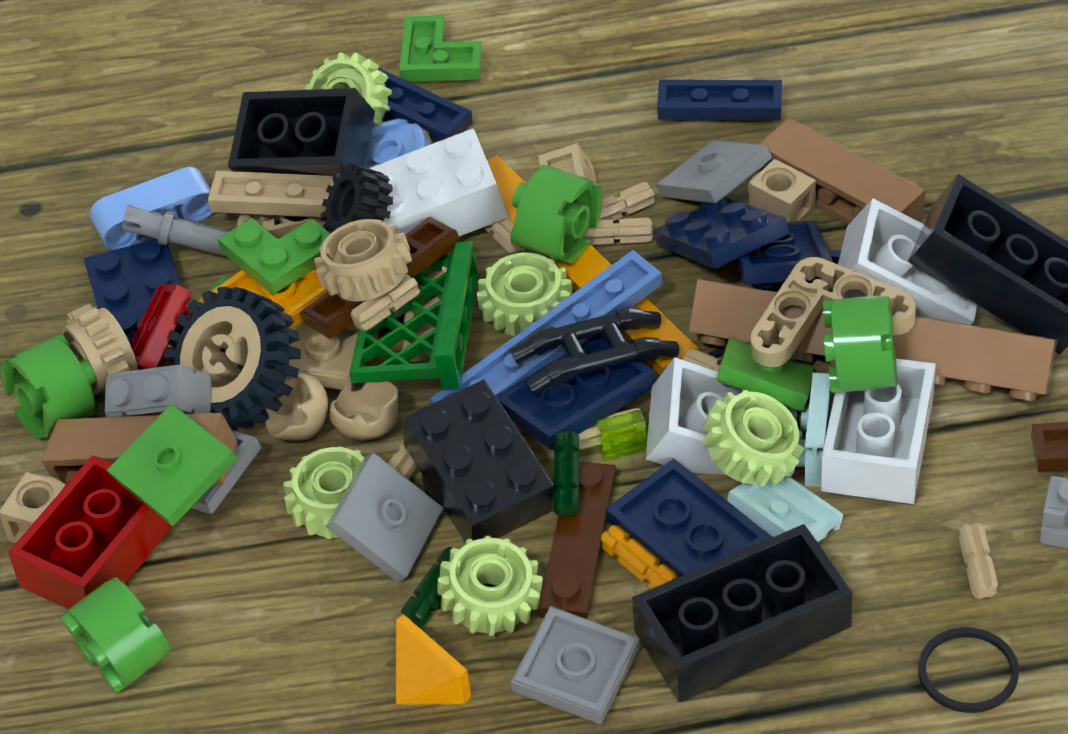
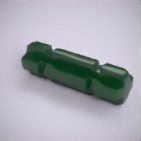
(566, 474)
(426, 594)

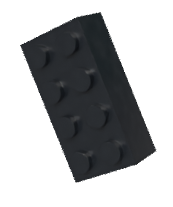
(997, 259)
(742, 612)

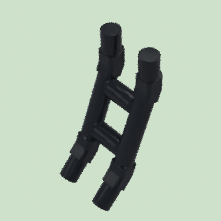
(578, 360)

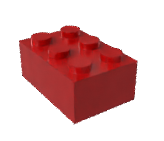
(86, 538)

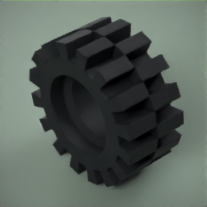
(356, 196)

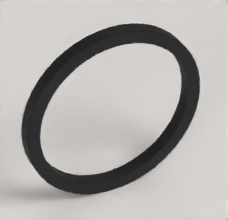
(963, 706)

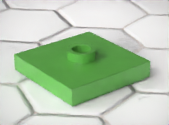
(785, 383)
(172, 464)

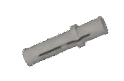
(172, 229)

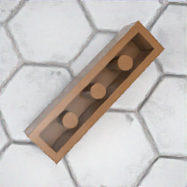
(842, 177)
(109, 437)

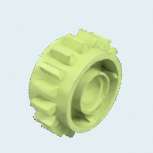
(358, 74)
(521, 291)
(752, 438)
(318, 487)
(484, 607)

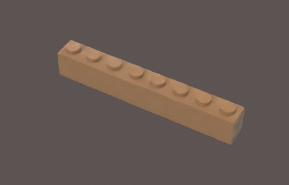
(959, 350)

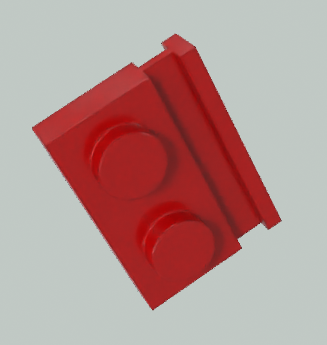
(158, 321)

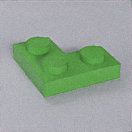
(431, 59)
(271, 260)

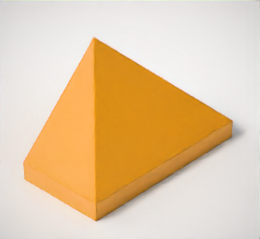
(426, 670)

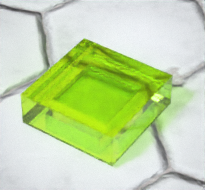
(621, 435)

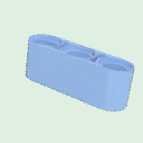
(179, 192)

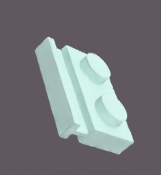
(815, 423)
(785, 507)

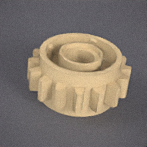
(363, 260)
(100, 341)

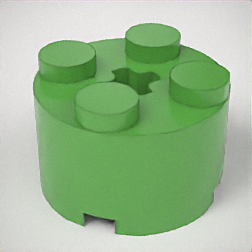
(555, 213)
(860, 343)
(49, 385)
(115, 634)

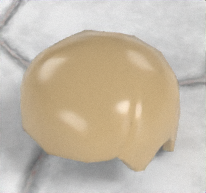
(301, 411)
(366, 412)

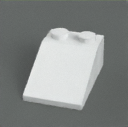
(880, 246)
(678, 411)

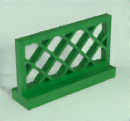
(444, 344)

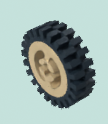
(254, 337)

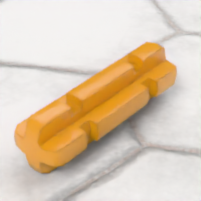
(635, 557)

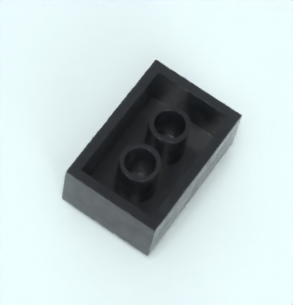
(301, 131)
(477, 463)

